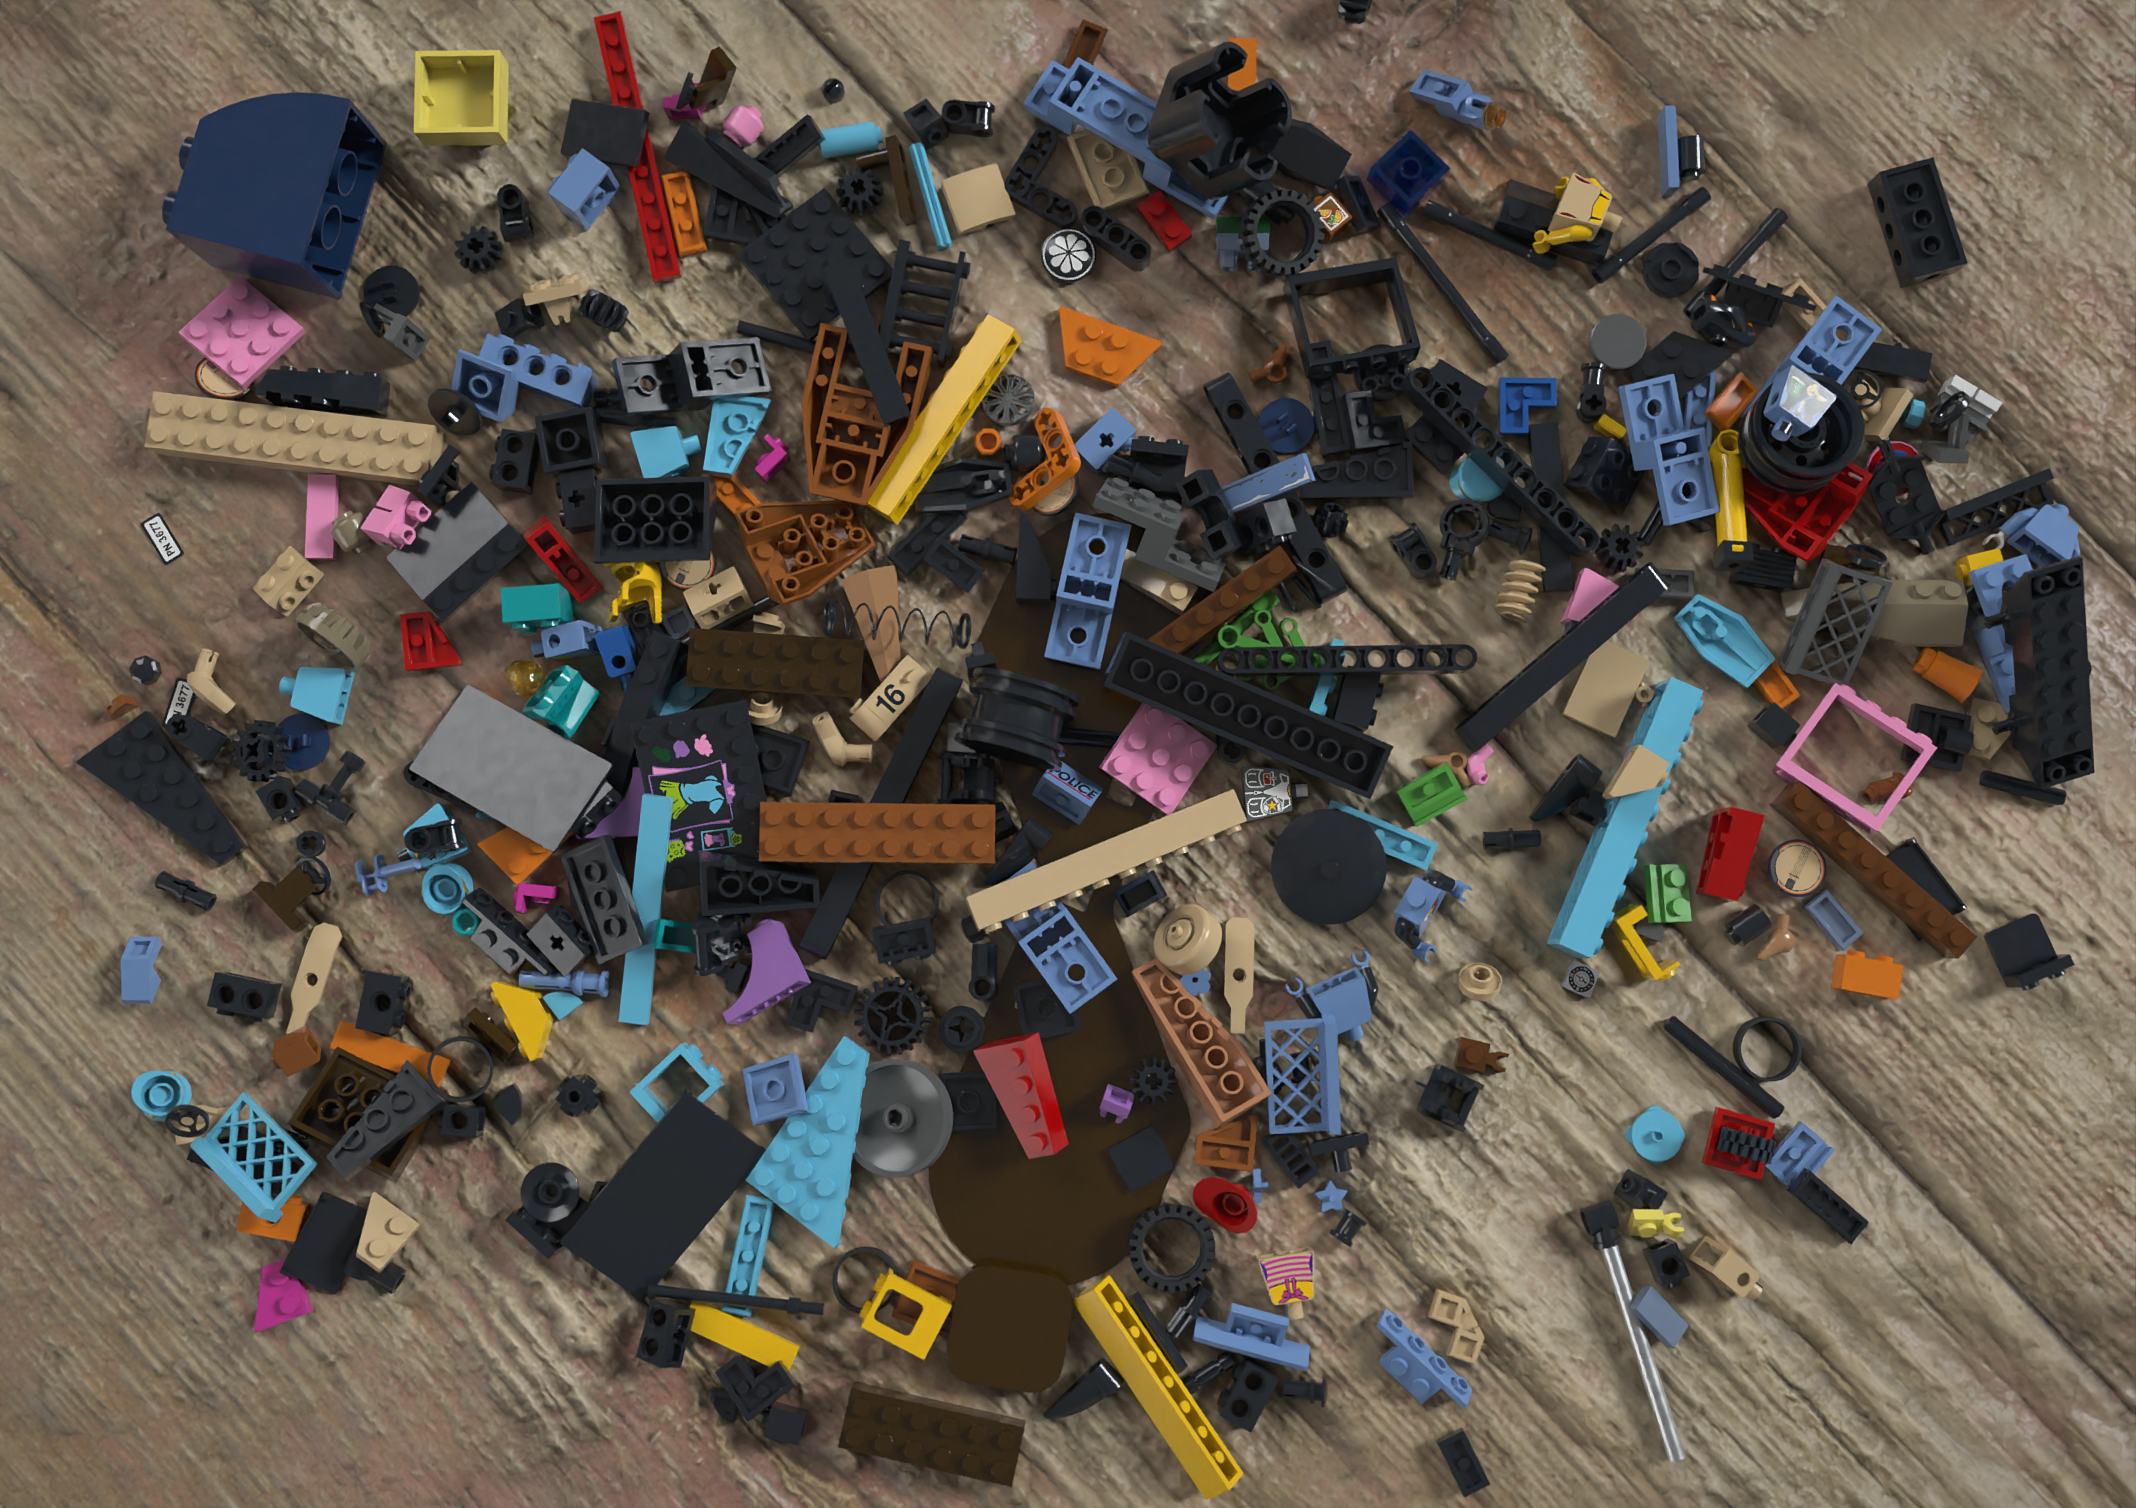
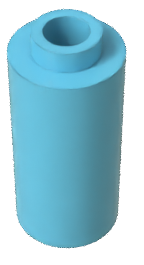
(850, 139)

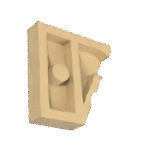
(384, 1233)

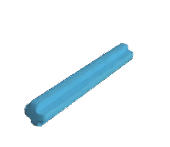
(930, 196)

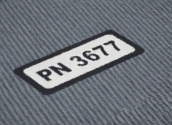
(162, 538)
(180, 701)

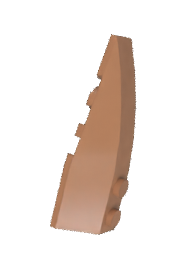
(1204, 1050)

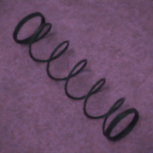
(830, 608)

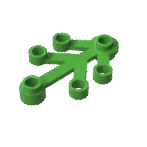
(1273, 641)

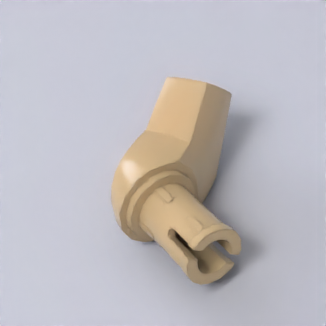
(204, 686)
(836, 746)

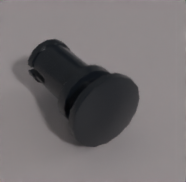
(1510, 535)
(1306, 1390)

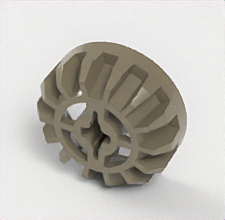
(334, 635)

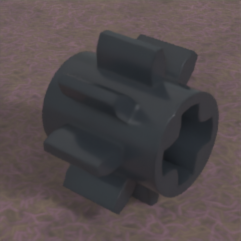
(1330, 520)

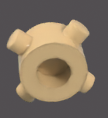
(1644, 694)

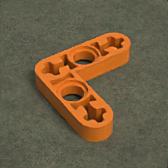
(1029, 490)

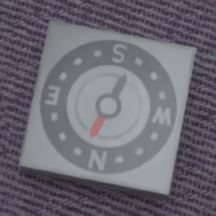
(1580, 979)

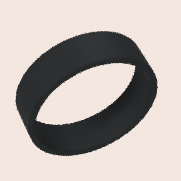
(882, 885)
(1796, 1056)
(465, 1098)
(840, 1298)

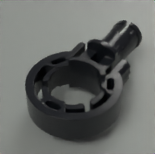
(1467, 542)

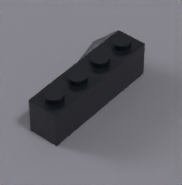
(325, 392)

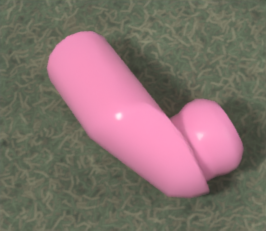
(1476, 766)

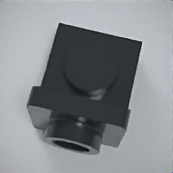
(927, 123)

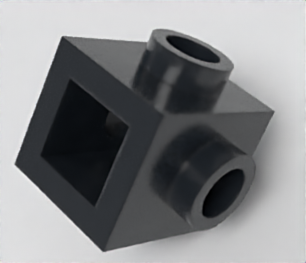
(588, 1092)

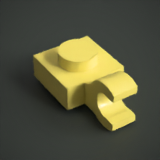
(1650, 1223)

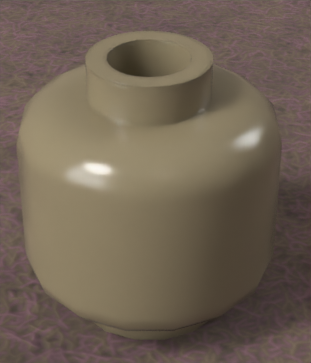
(348, 532)

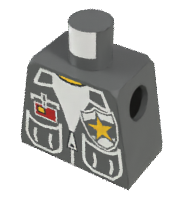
(1269, 792)

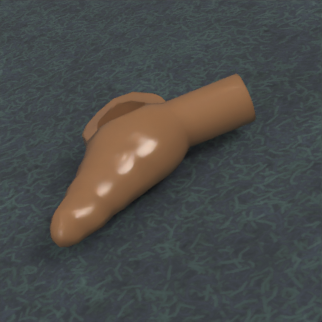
(1457, 762)
(1779, 940)

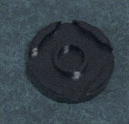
(1670, 270)

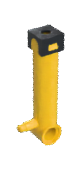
(1732, 549)

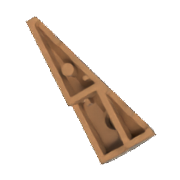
(878, 590)

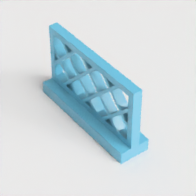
(242, 1180)

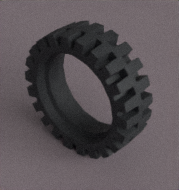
(1311, 224)
(1194, 1274)

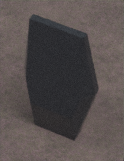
(1308, 155)
(964, 486)

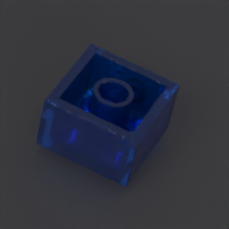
(1408, 173)

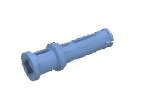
(577, 982)

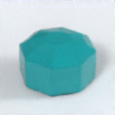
(465, 922)

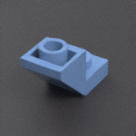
(138, 975)

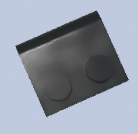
(1163, 458)

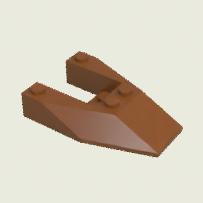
(842, 426)

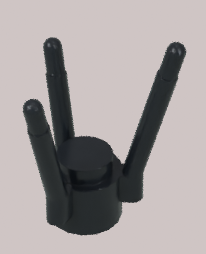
(1295, 578)

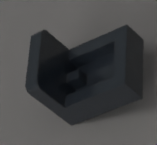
(518, 317)
(1640, 1191)

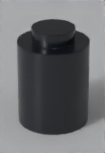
(1691, 157)
(1747, 926)

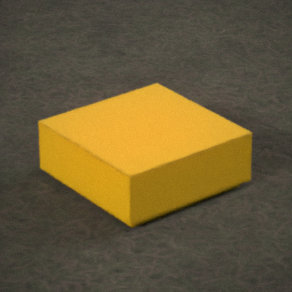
(1609, 428)

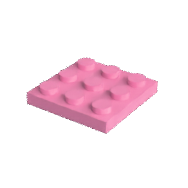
(242, 332)
(1158, 757)

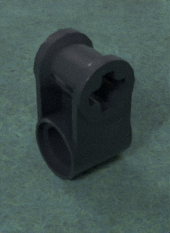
(970, 118)
(516, 218)
(1413, 549)
(199, 738)
(441, 837)

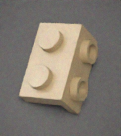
(288, 581)

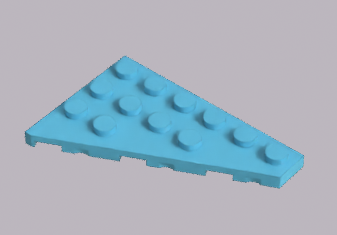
(813, 1152)

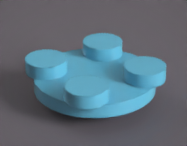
(1655, 1135)

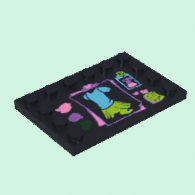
(716, 782)

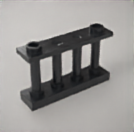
(901, 285)

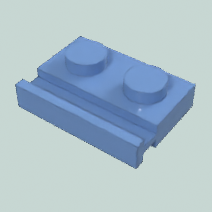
(1798, 1150)

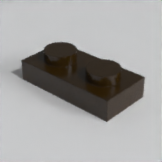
(483, 1028)

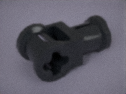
(1591, 392)

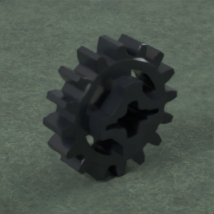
(261, 751)

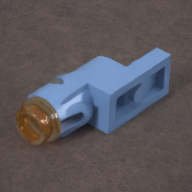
(1458, 101)

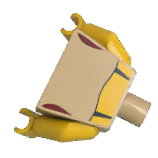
(1578, 214)

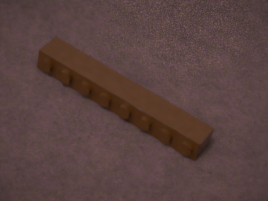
(1873, 870)

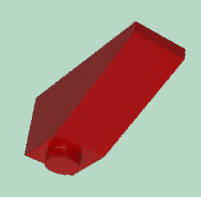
(562, 559)

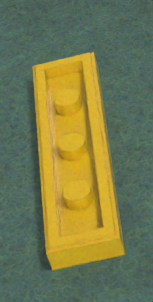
(742, 1336)

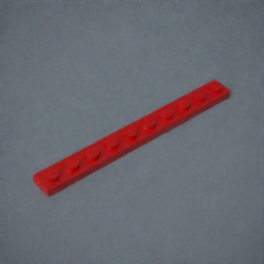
(645, 179)

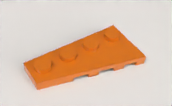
(516, 853)

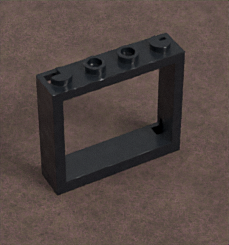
(1344, 278)

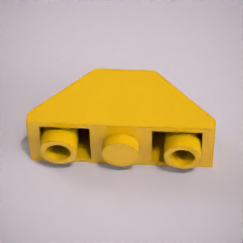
(526, 1016)

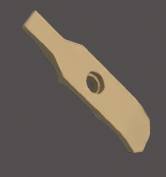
(1238, 956)
(317, 961)

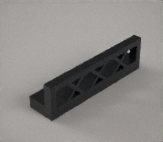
(1997, 496)

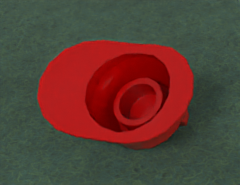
(1226, 1204)

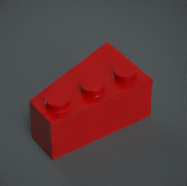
(1728, 853)

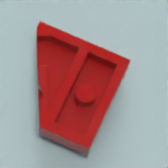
(426, 643)

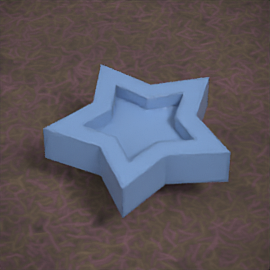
(1257, 1186)
(1330, 1197)

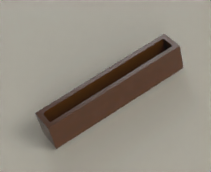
(1226, 602)

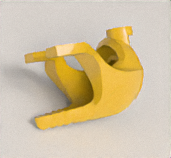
(639, 584)

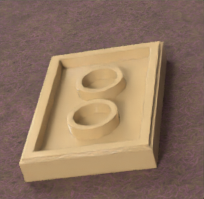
(1107, 171)
(1605, 688)

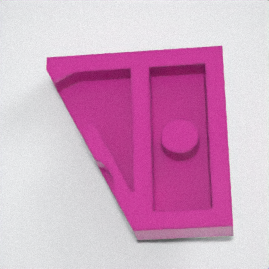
(279, 1298)

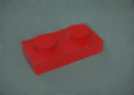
(1164, 221)

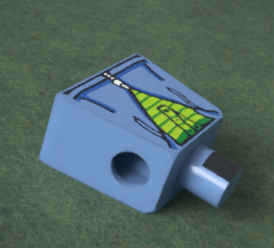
(567, 642)

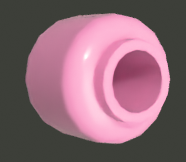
(742, 126)

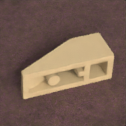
(1157, 584)

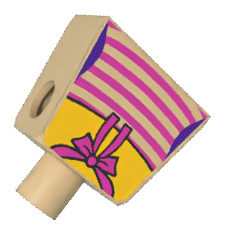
(1289, 1278)

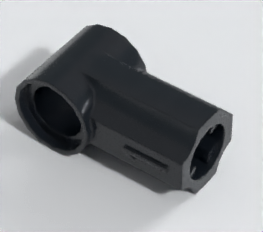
(984, 968)
(388, 1279)

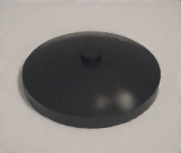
(1328, 866)

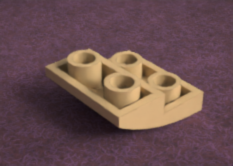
(977, 198)

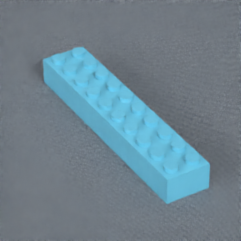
(1622, 831)

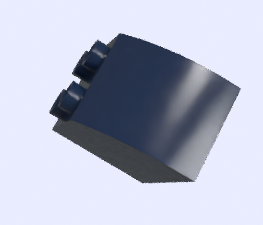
(278, 189)

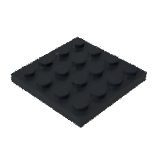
(794, 251)

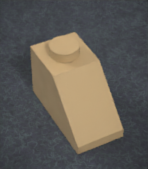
(1637, 773)

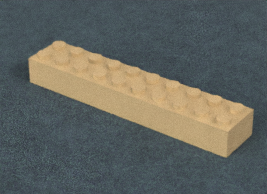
(292, 439)

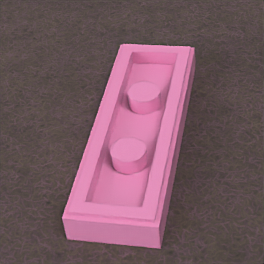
(321, 512)

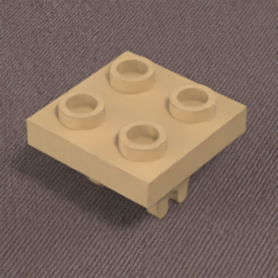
(557, 296)

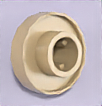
(763, 707)
(1480, 981)

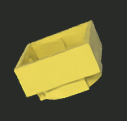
(461, 97)

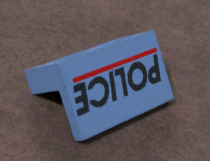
(1067, 792)

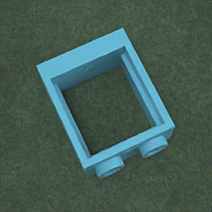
(693, 1056)

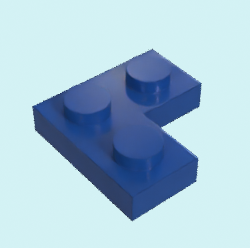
(1518, 395)

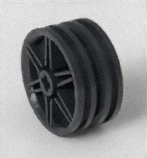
(1813, 468)

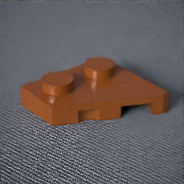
(1228, 1146)

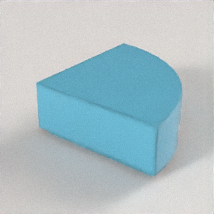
(563, 1003)

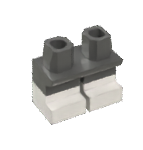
(1980, 405)

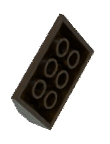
(338, 1103)

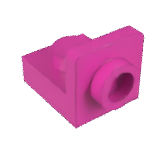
(686, 112)
(772, 462)
(539, 894)

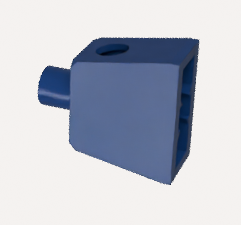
(614, 644)

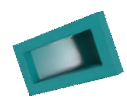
(674, 936)

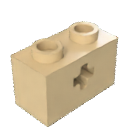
(718, 598)

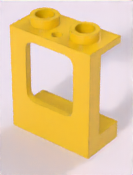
(1636, 949)
(927, 1326)

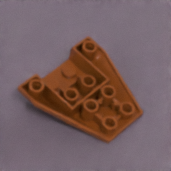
(801, 544)

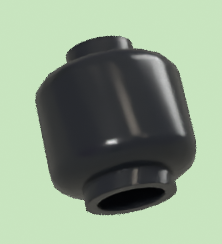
(1024, 453)

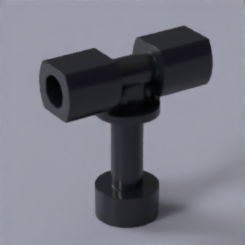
(329, 795)

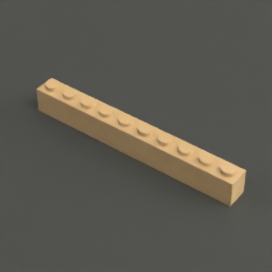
(1105, 860)

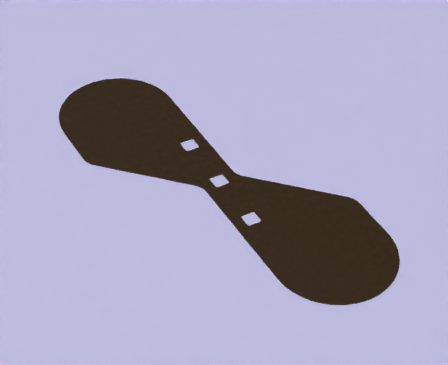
(1068, 1207)

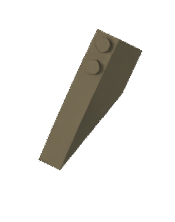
(1912, 615)

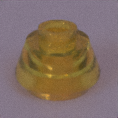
(524, 676)

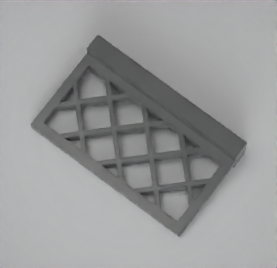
(1814, 610)

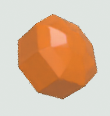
(988, 442)

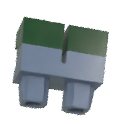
(1228, 243)

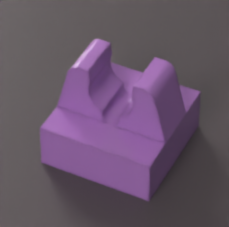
(1116, 1102)

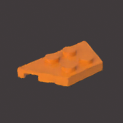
(1102, 348)

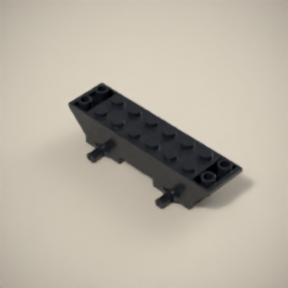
(2049, 645)

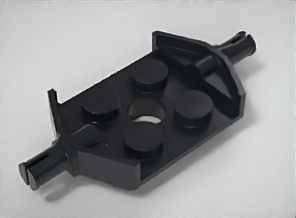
(1919, 511)

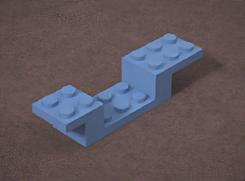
(1114, 113)

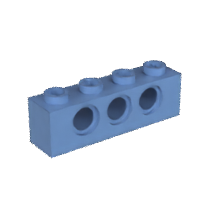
(574, 393)

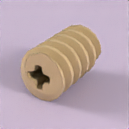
(1517, 590)

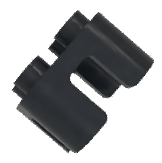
(1210, 129)

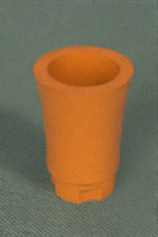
(1947, 673)

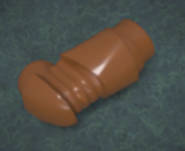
(1884, 788)

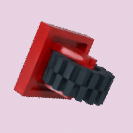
(1739, 1143)

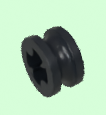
(321, 843)

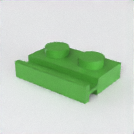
(1431, 794)
(1667, 893)

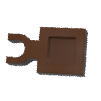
(1476, 1055)

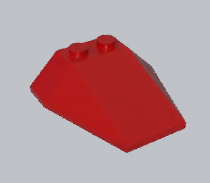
(1810, 520)

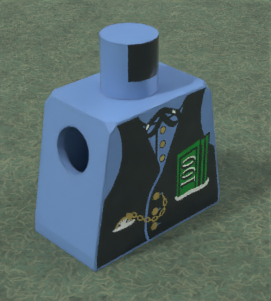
(1796, 403)

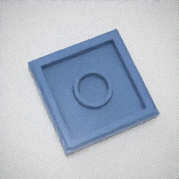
(775, 1089)

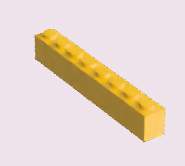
(945, 416)
(1158, 1388)

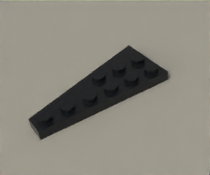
(155, 777)

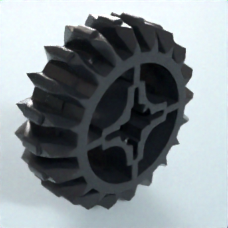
(916, 1026)

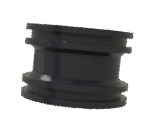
(1017, 718)

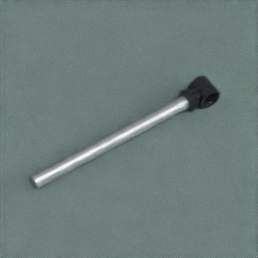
(1600, 1222)

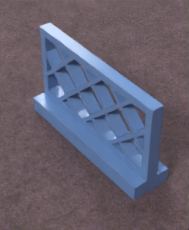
(1327, 1081)

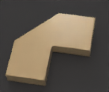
(1467, 1335)

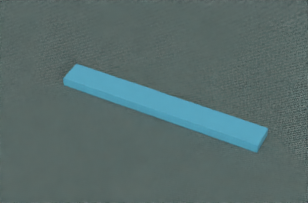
(648, 898)

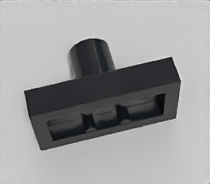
(1339, 1148)

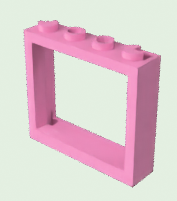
(1832, 798)

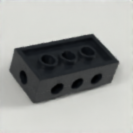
(1917, 222)

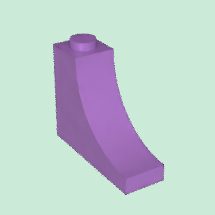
(626, 817)
(774, 972)

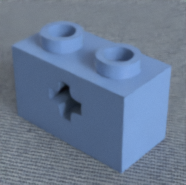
(1112, 427)

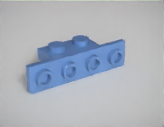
(1254, 1335)
(1417, 1365)

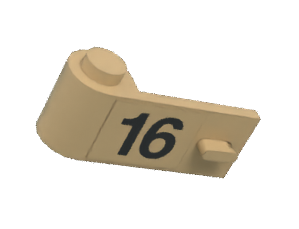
(889, 698)

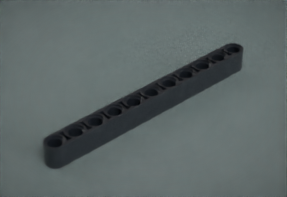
(892, 789)

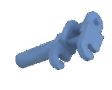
(382, 872)

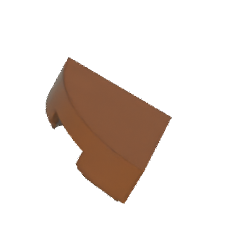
(121, 705)

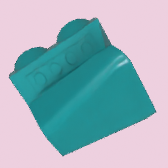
(562, 701)

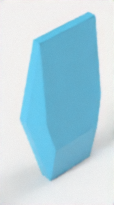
(1724, 640)

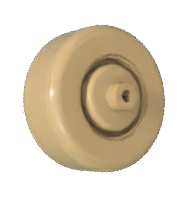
(1187, 939)

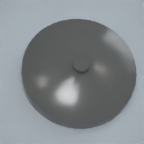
(902, 1119)

